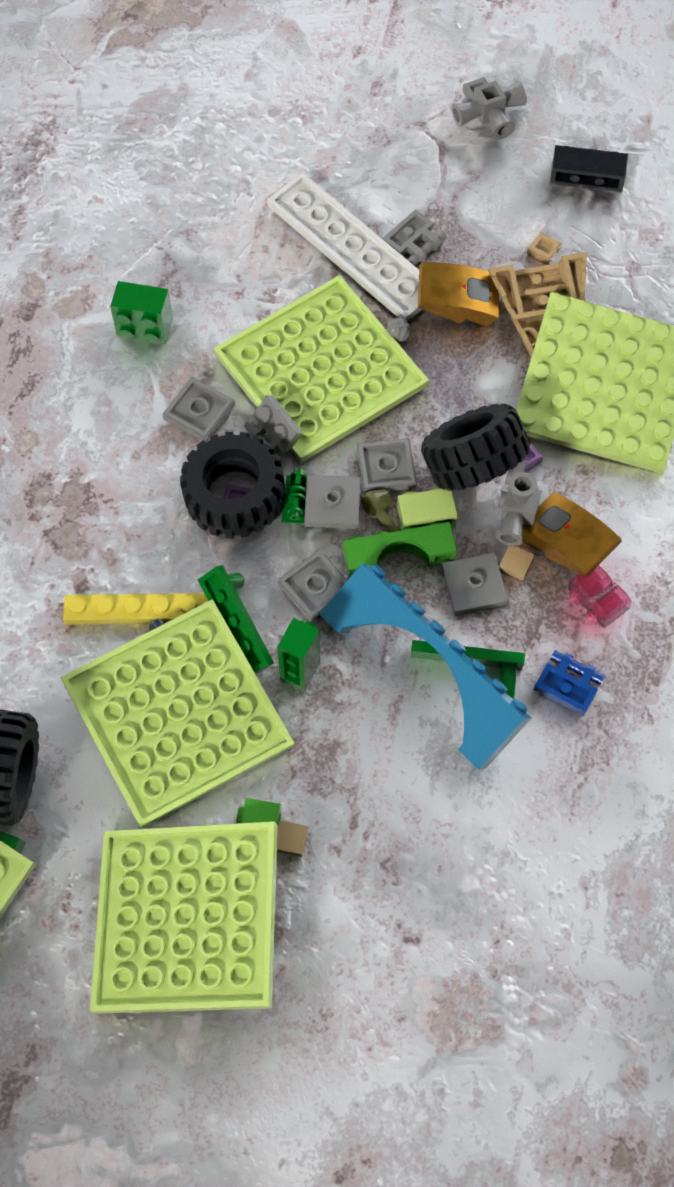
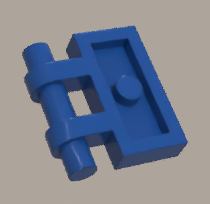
(565, 688)

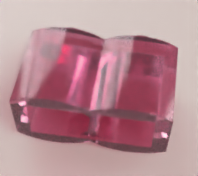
(600, 596)

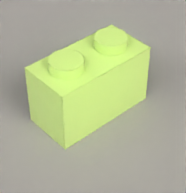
(425, 507)

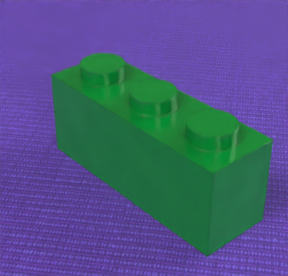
(299, 653)

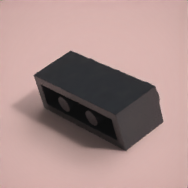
(588, 168)

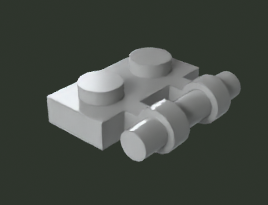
(410, 232)
(276, 423)

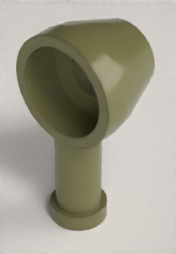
(375, 505)

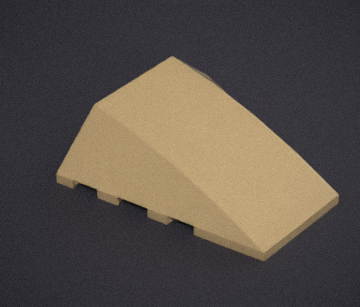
(529, 289)

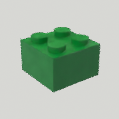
(141, 312)

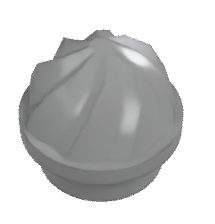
(399, 329)

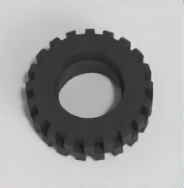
(475, 447)
(227, 455)
(17, 763)

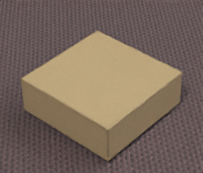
(544, 248)
(516, 562)
(291, 838)

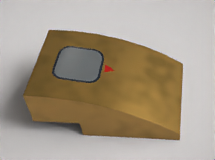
(458, 292)
(570, 535)

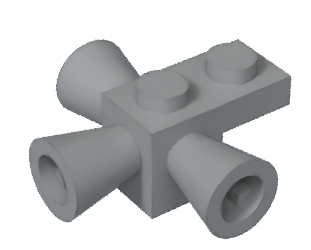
(489, 104)
(518, 505)

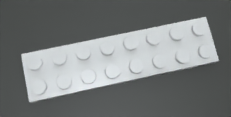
(349, 244)

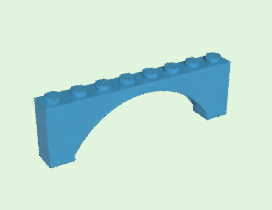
(489, 713)

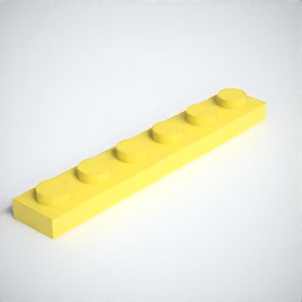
(128, 607)

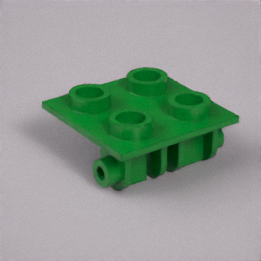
(295, 498)

